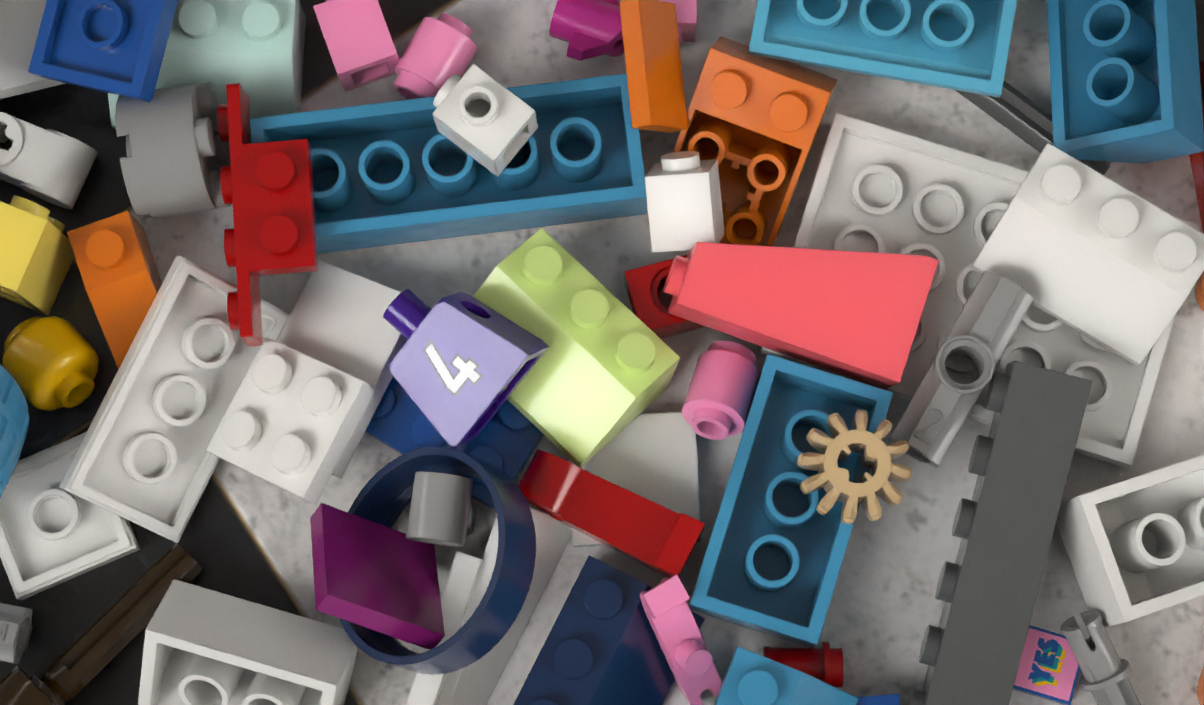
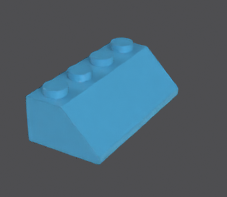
(1125, 79)

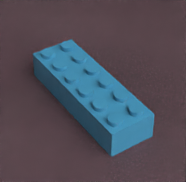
(397, 180)

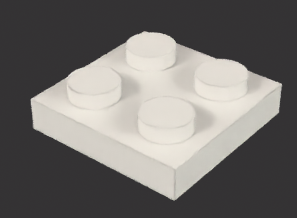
(291, 420)

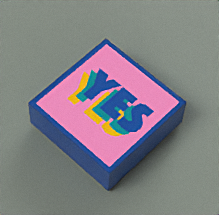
(1047, 667)

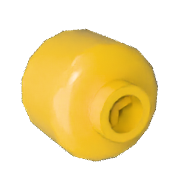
(50, 362)

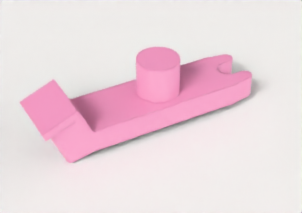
(681, 639)

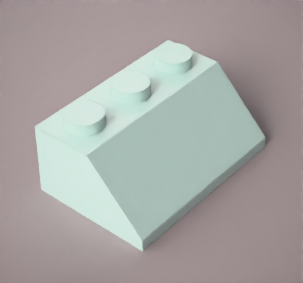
(237, 43)

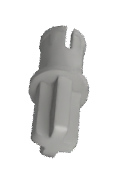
(1099, 662)

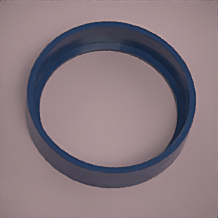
(384, 501)

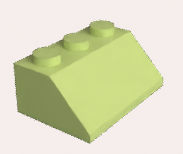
(599, 356)

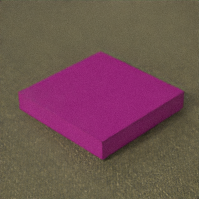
(375, 577)

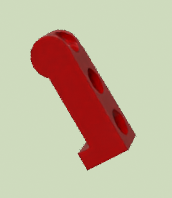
(611, 514)

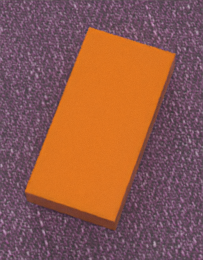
(653, 65)

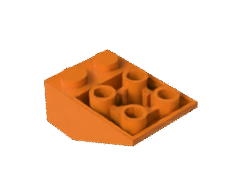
(761, 127)

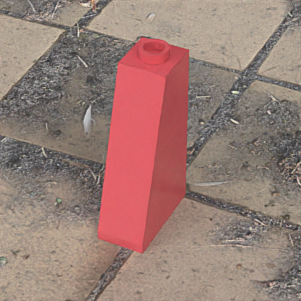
(812, 304)

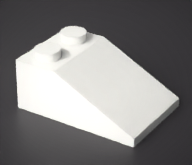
(1138, 542)

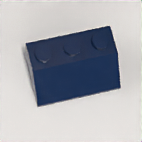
(601, 647)

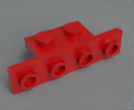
(271, 211)

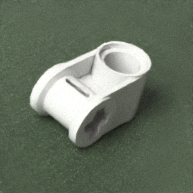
(44, 161)

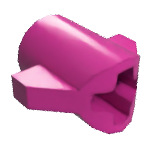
(589, 27)

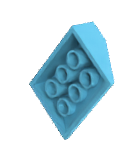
(914, 41)

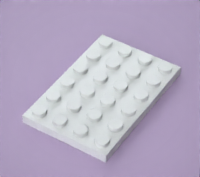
(931, 200)

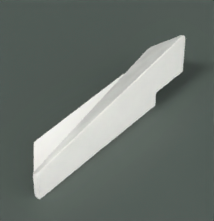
(461, 597)

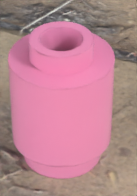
(433, 56)
(721, 390)

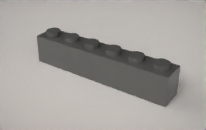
(1002, 537)

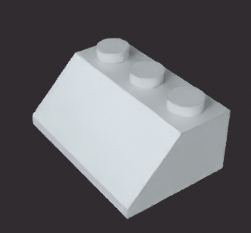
(1095, 254)
(239, 652)

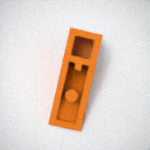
(117, 276)

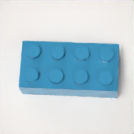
(770, 549)

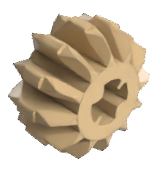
(872, 454)

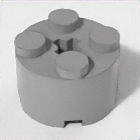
(172, 151)

